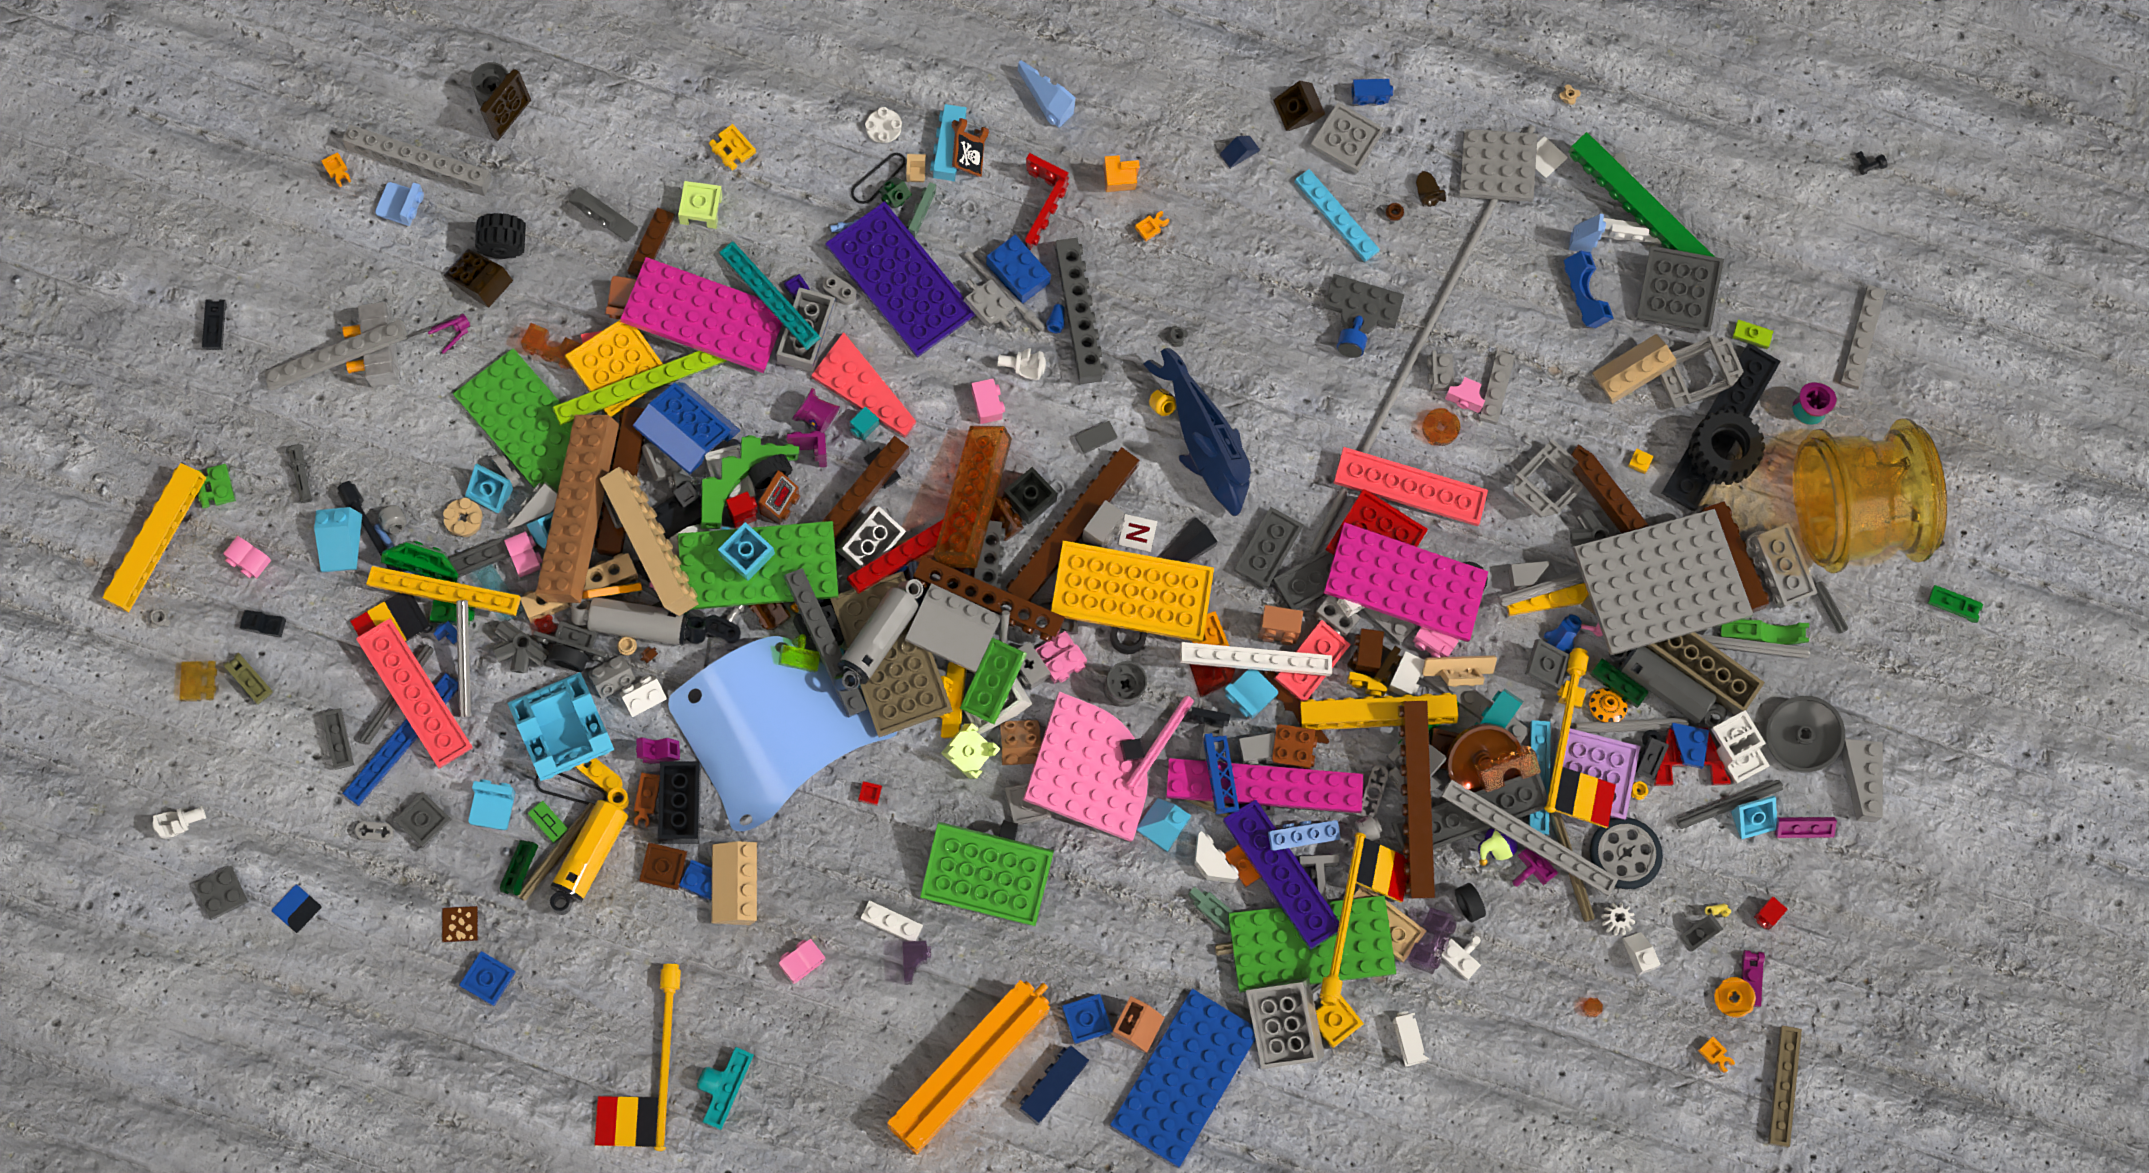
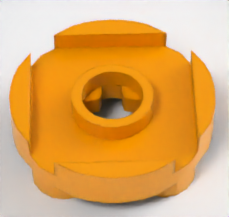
(1725, 991)

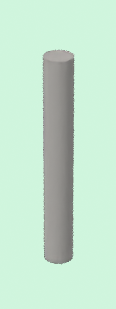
(1004, 626)

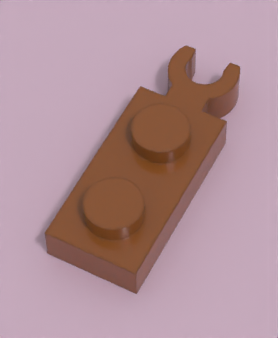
(646, 797)

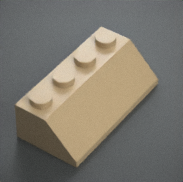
(1635, 368)
(734, 883)

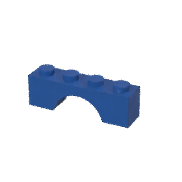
(1580, 269)

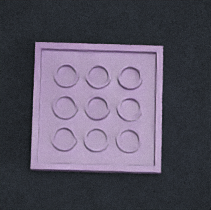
(1605, 760)

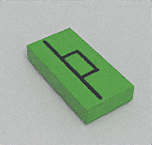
(548, 821)

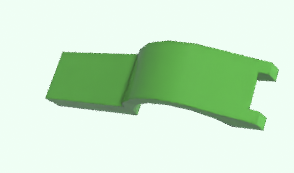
(1760, 631)

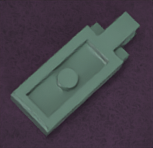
(1211, 908)

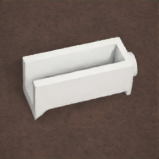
(1409, 1039)

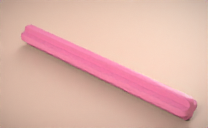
(1159, 743)

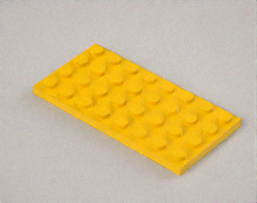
(1132, 591)

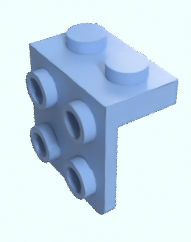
(400, 203)

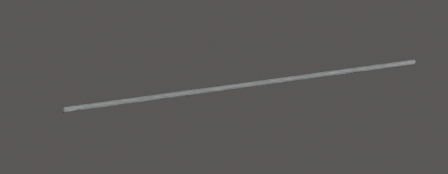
(1410, 362)

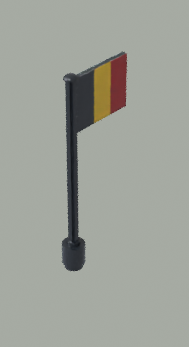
(400, 608)

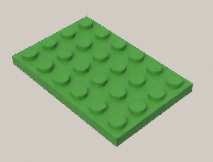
(986, 873)

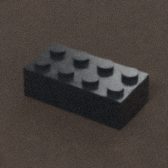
(679, 802)

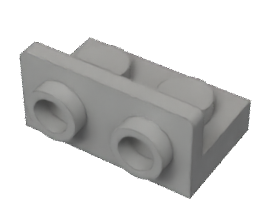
(1441, 371)

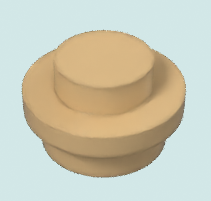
(627, 646)

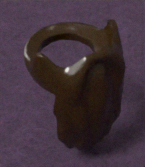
(1429, 190)

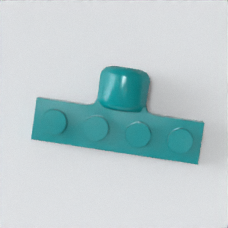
(723, 1086)

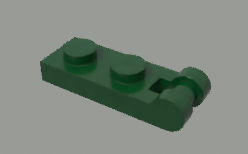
(518, 868)

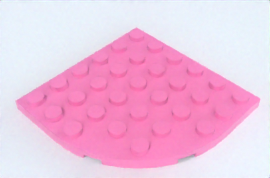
(1084, 770)

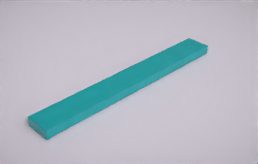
(770, 295)

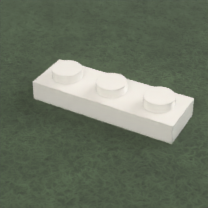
(891, 922)

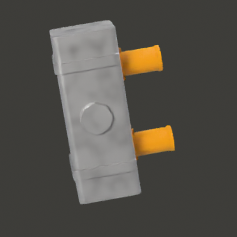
(381, 365)

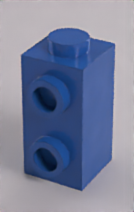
(1371, 91)

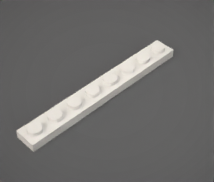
(1255, 659)

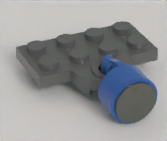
(1360, 310)

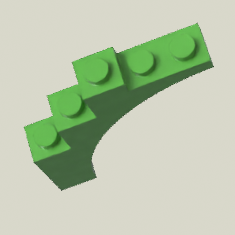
(733, 470)

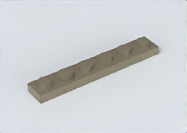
(1785, 1086)

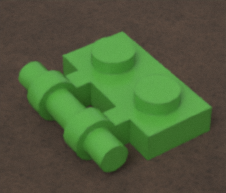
(221, 487)

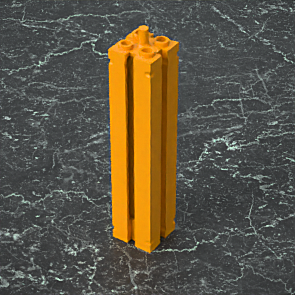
(969, 1065)

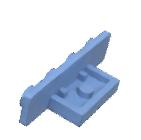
(1303, 834)

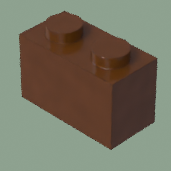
(1369, 650)

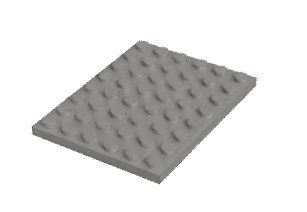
(1662, 581)

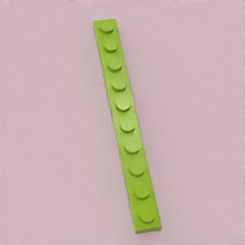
(635, 385)

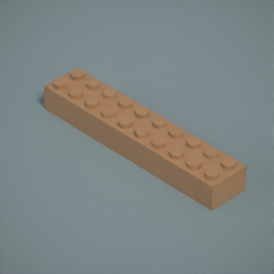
(577, 509)

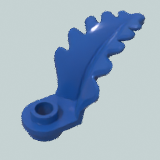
(1564, 635)

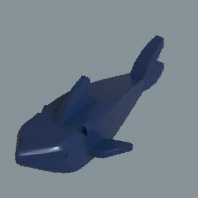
(1211, 442)

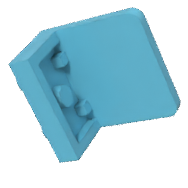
(1251, 693)
(491, 804)

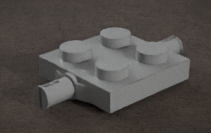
(989, 303)

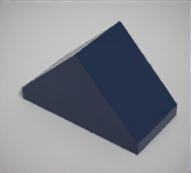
(1239, 150)

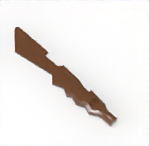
(1291, 703)

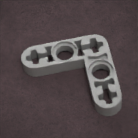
(1372, 777)

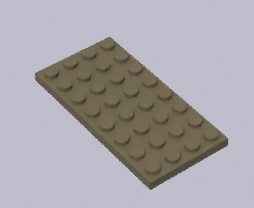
(907, 681)

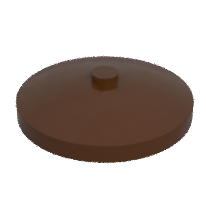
(1475, 745)

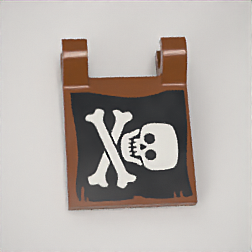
(968, 148)

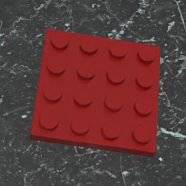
(1381, 518)

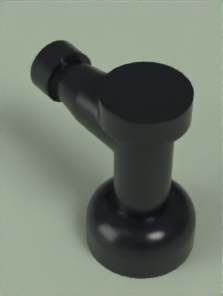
(1880, 162)

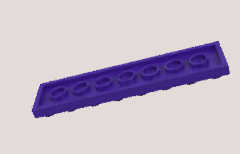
(1283, 876)

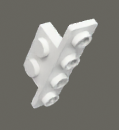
(1627, 231)

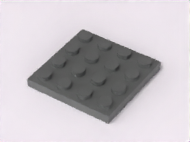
(1680, 288)

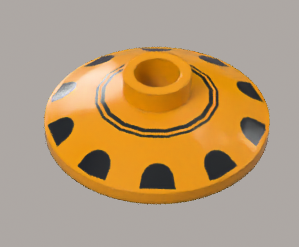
(1605, 712)

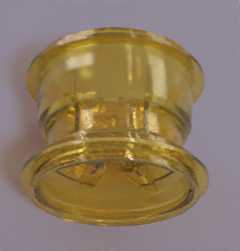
(1869, 495)

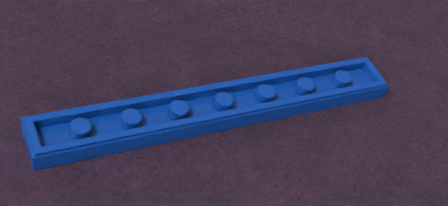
(392, 750)

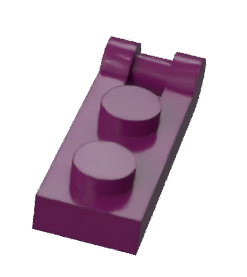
(1753, 974)

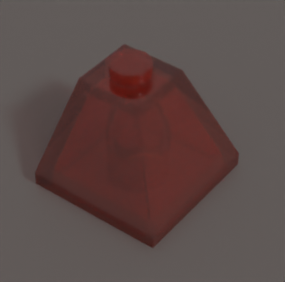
(1211, 677)

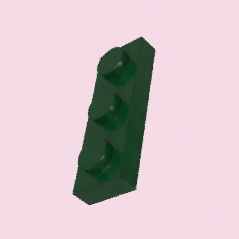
(1619, 683)

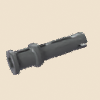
(298, 465)

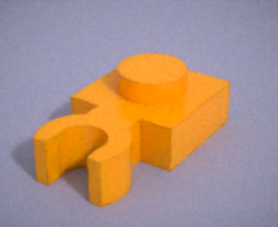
(336, 167)
(1150, 227)
(1714, 1052)

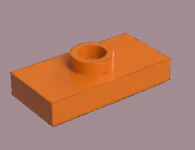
(1247, 872)

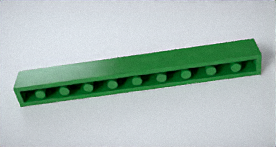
(1634, 196)

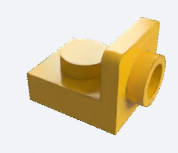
(1563, 691)

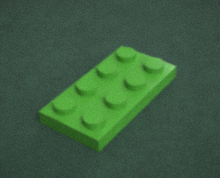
(993, 680)

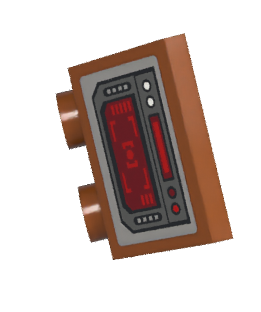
(779, 498)

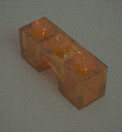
(536, 341)
(1491, 771)

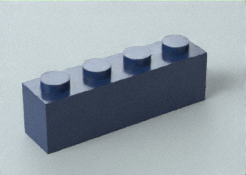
(1053, 1085)

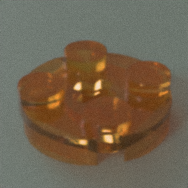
(1447, 419)

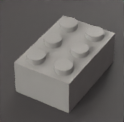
(870, 538)

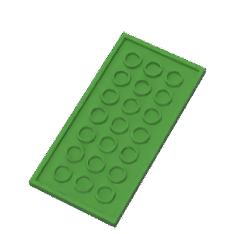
(519, 418)
(795, 547)
(1273, 952)

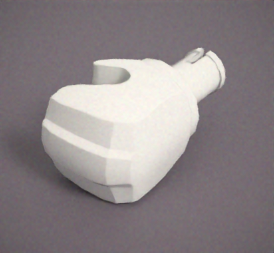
(1026, 364)
(175, 823)

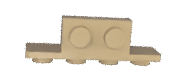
(1460, 670)

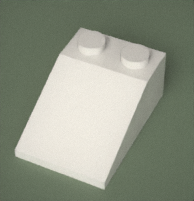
(1015, 703)

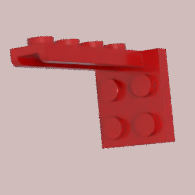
(1052, 176)

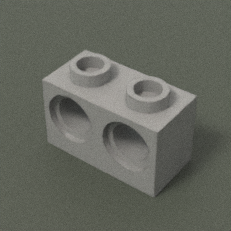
(1338, 615)

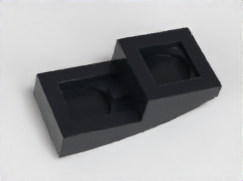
(262, 624)

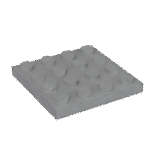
(1498, 165)

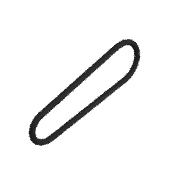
(867, 201)
(570, 798)

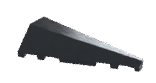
(1191, 543)

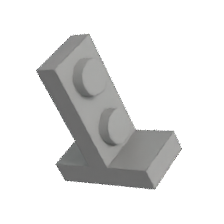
(1318, 873)

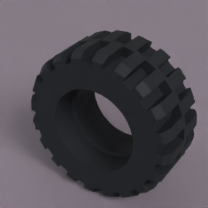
(1742, 431)

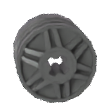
(486, 79)
(1128, 673)

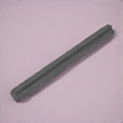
(390, 703)
(1729, 804)

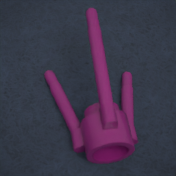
(459, 323)

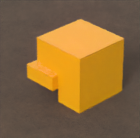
(1120, 175)

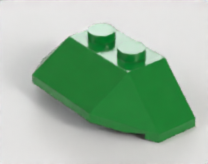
(420, 560)

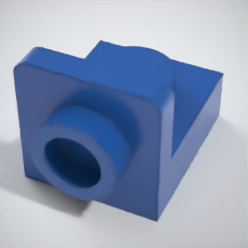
(444, 629)

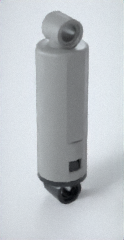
(638, 621)
(878, 635)

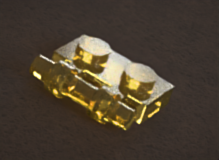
(191, 681)

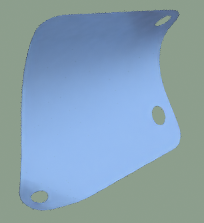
(765, 728)

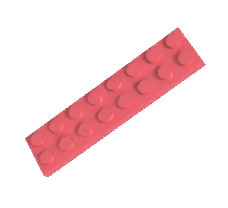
(1411, 486)
(414, 693)

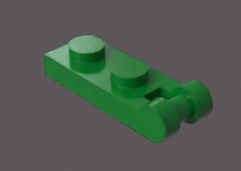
(1955, 603)

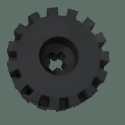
(500, 235)

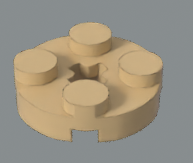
(461, 528)

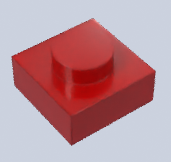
(870, 793)

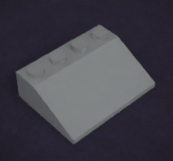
(953, 628)
(1285, 1023)

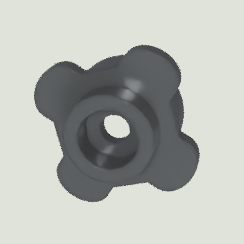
(1177, 331)

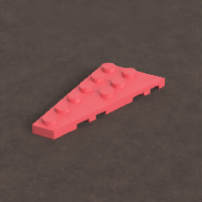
(855, 380)

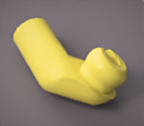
(1718, 909)

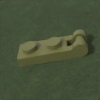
(248, 679)

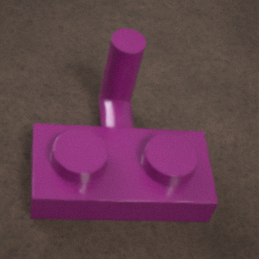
(1536, 865)

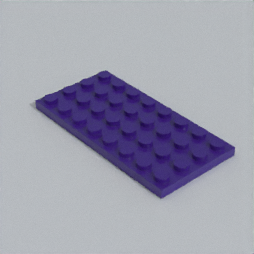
(900, 279)

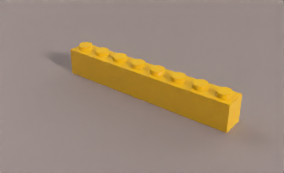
(154, 537)
(1373, 711)

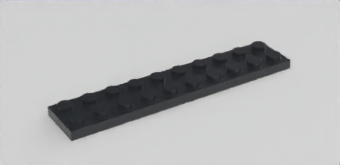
(1686, 484)

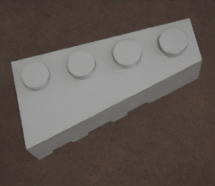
(1865, 777)

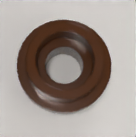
(1394, 207)
(648, 654)

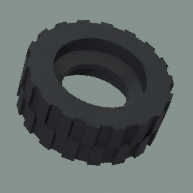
(764, 471)

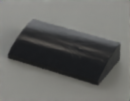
(675, 517)

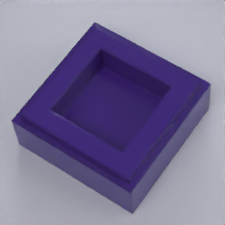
(793, 285)

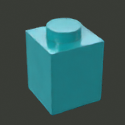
(864, 423)

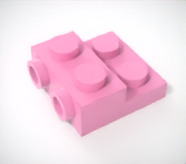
(1062, 657)

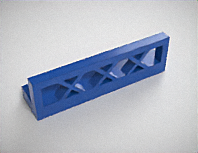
(1214, 774)

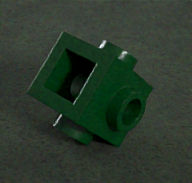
(894, 192)

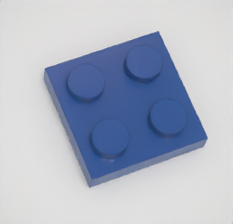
(487, 978)
(1087, 1019)

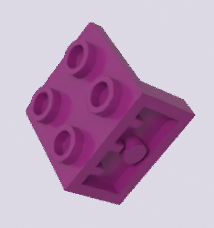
(811, 441)

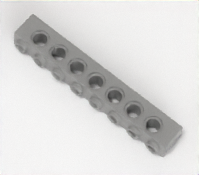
(417, 160)

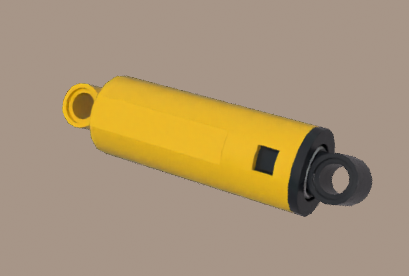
(589, 851)

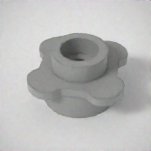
(155, 614)

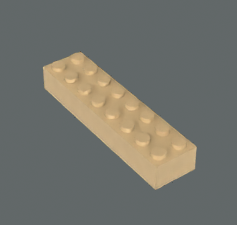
(649, 541)

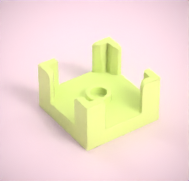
(700, 203)
(969, 751)

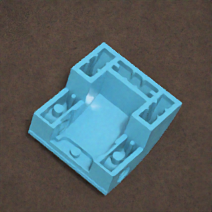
(560, 726)

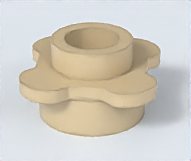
(1569, 99)

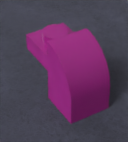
(658, 750)

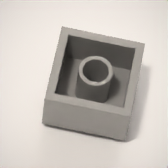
(1103, 526)

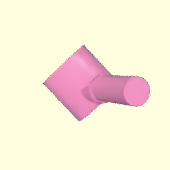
(1596, 630)

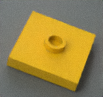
(1337, 1022)

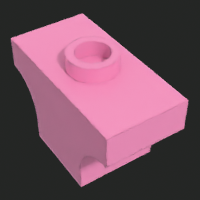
(1466, 395)

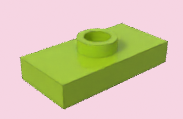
(1752, 334)

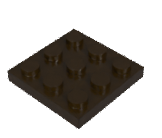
(505, 104)

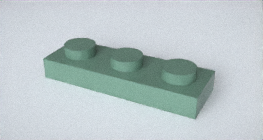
(921, 209)

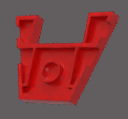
(1672, 758)

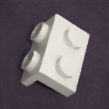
(642, 695)

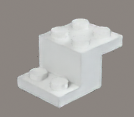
(1740, 747)

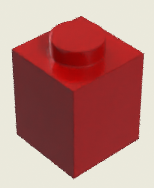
(1770, 913)

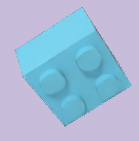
(746, 551)

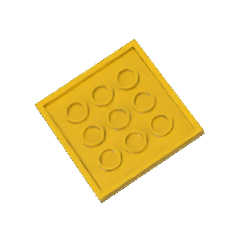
(612, 357)

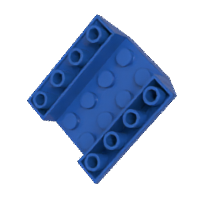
(684, 426)

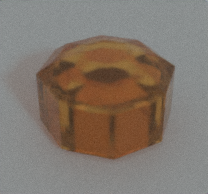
(1592, 1007)

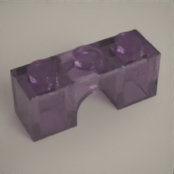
(1428, 956)

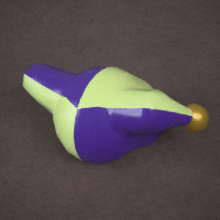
(1497, 845)

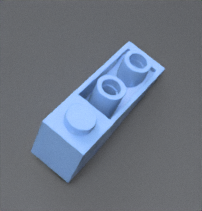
(1586, 234)

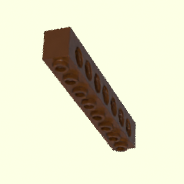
(1000, 597)

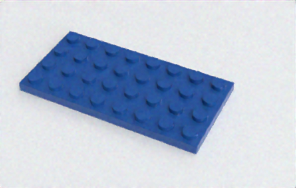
(1185, 1078)

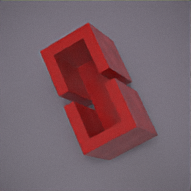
(742, 509)

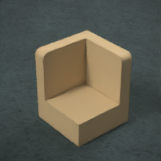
(915, 168)

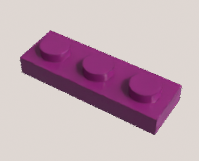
(1805, 827)

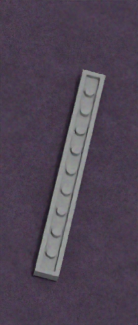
(1529, 837)

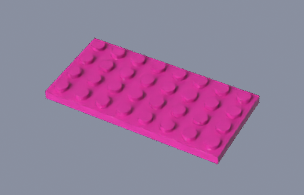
(702, 315)
(1406, 582)

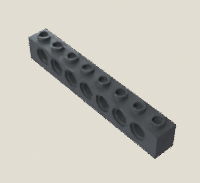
(1086, 373)
(994, 551)

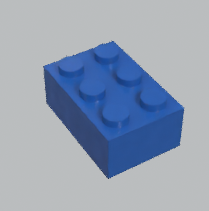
(1018, 269)

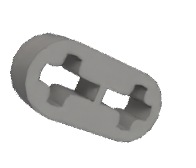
(374, 837)

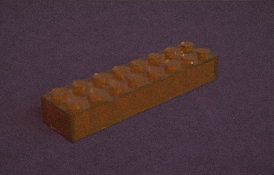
(973, 496)

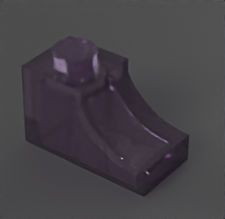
(914, 955)

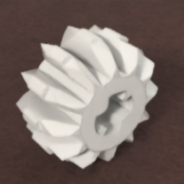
(1611, 914)

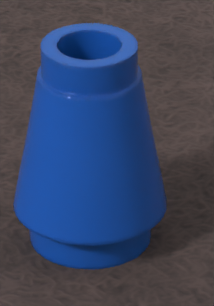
(1056, 319)

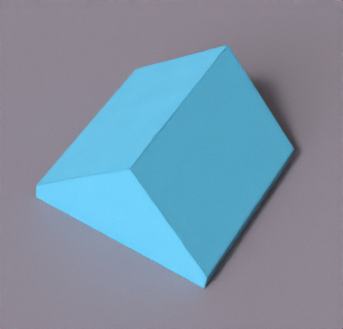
(488, 488)
(1755, 817)

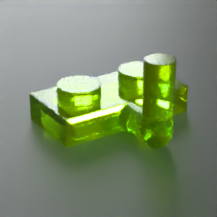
(798, 656)

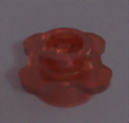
(546, 620)

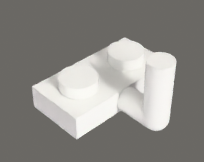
(1460, 959)

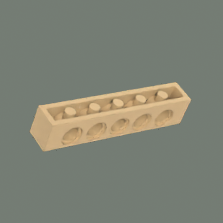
(626, 575)

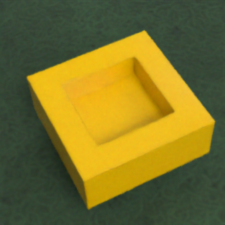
(1640, 461)

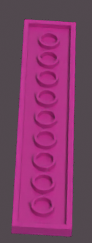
(1269, 786)

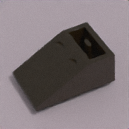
(479, 277)

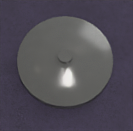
(1805, 734)

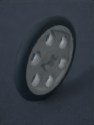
(1645, 836)

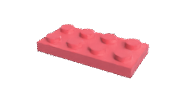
(1321, 641)

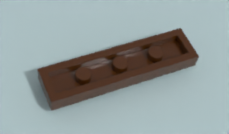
(652, 240)

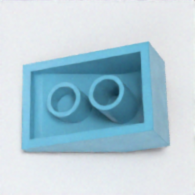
(338, 538)

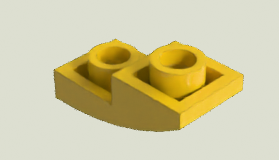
(1373, 687)

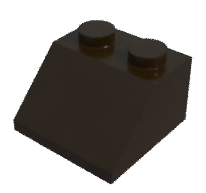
(1299, 106)

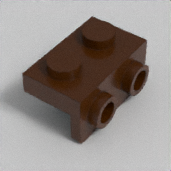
(1003, 513)
(771, 614)

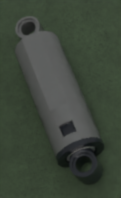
(1670, 685)

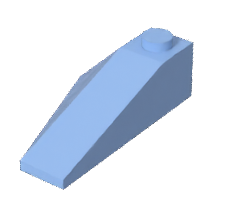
(1052, 99)

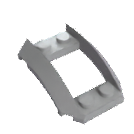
(1727, 362)
(1534, 498)

